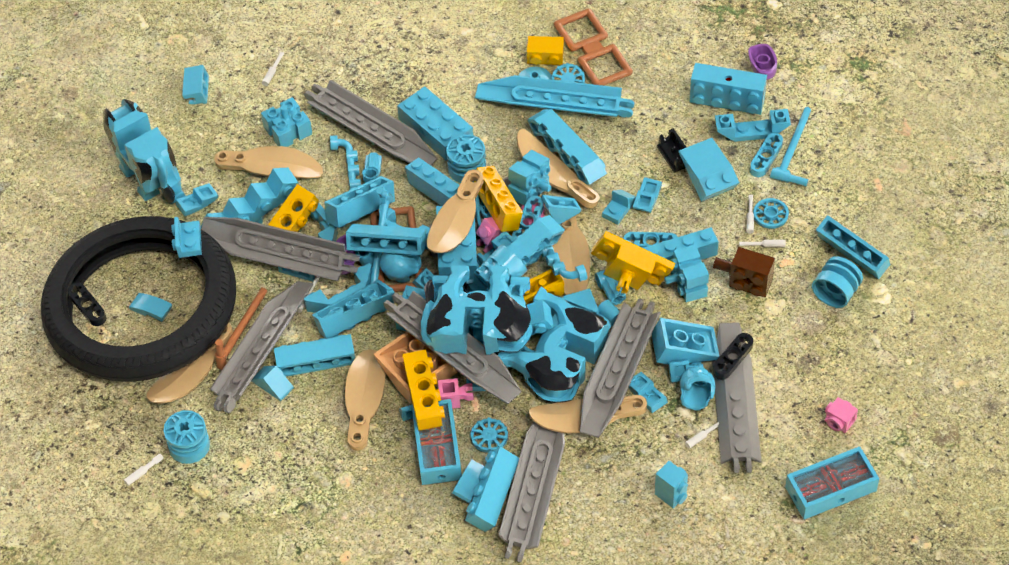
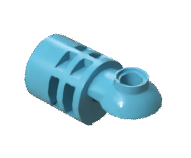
(500, 257)

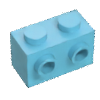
(671, 484)

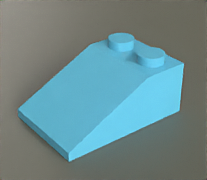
(708, 169)
(684, 340)

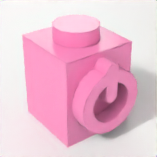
(840, 415)

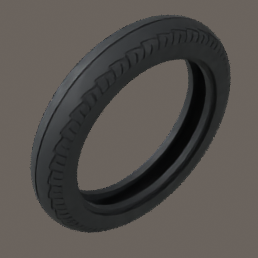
(152, 358)

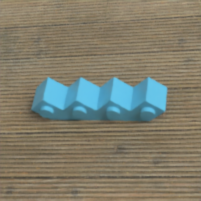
(568, 144)
(260, 197)
(532, 243)

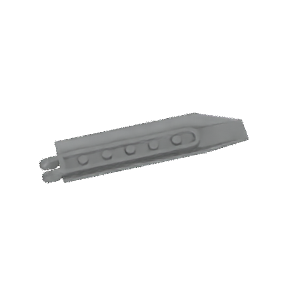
(369, 122)
(280, 247)
(257, 345)
(616, 366)
(479, 368)
(736, 406)
(531, 489)

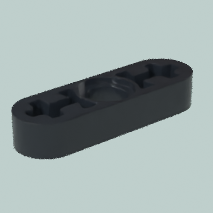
(87, 311)
(732, 364)

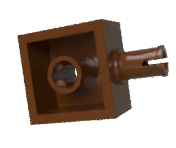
(748, 271)

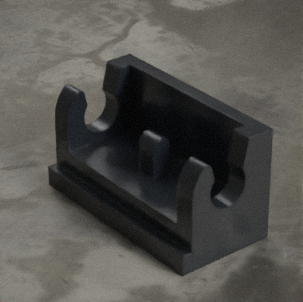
(669, 149)

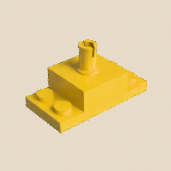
(630, 263)

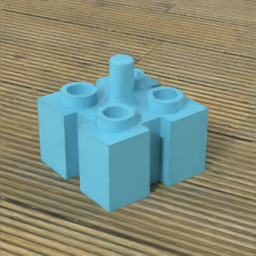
(286, 123)
(529, 177)
(689, 274)

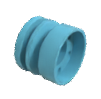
(464, 154)
(837, 282)
(186, 436)

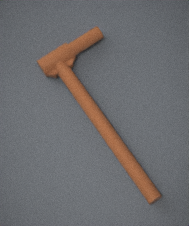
(222, 352)

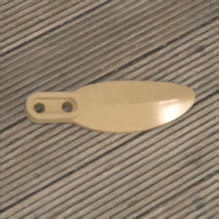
(264, 159)
(560, 174)
(456, 215)
(573, 252)
(183, 381)
(363, 396)
(566, 416)

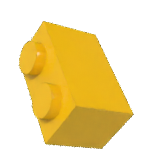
(545, 50)

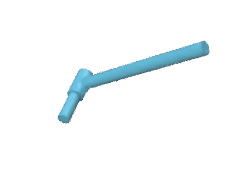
(781, 173)
(386, 198)

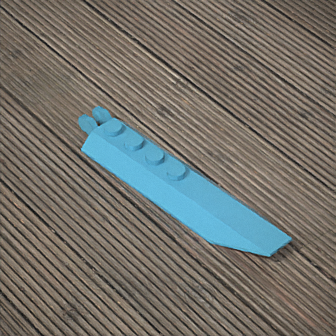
(556, 95)

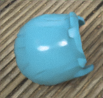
(400, 266)
(696, 388)

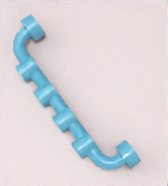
(351, 157)
(559, 267)

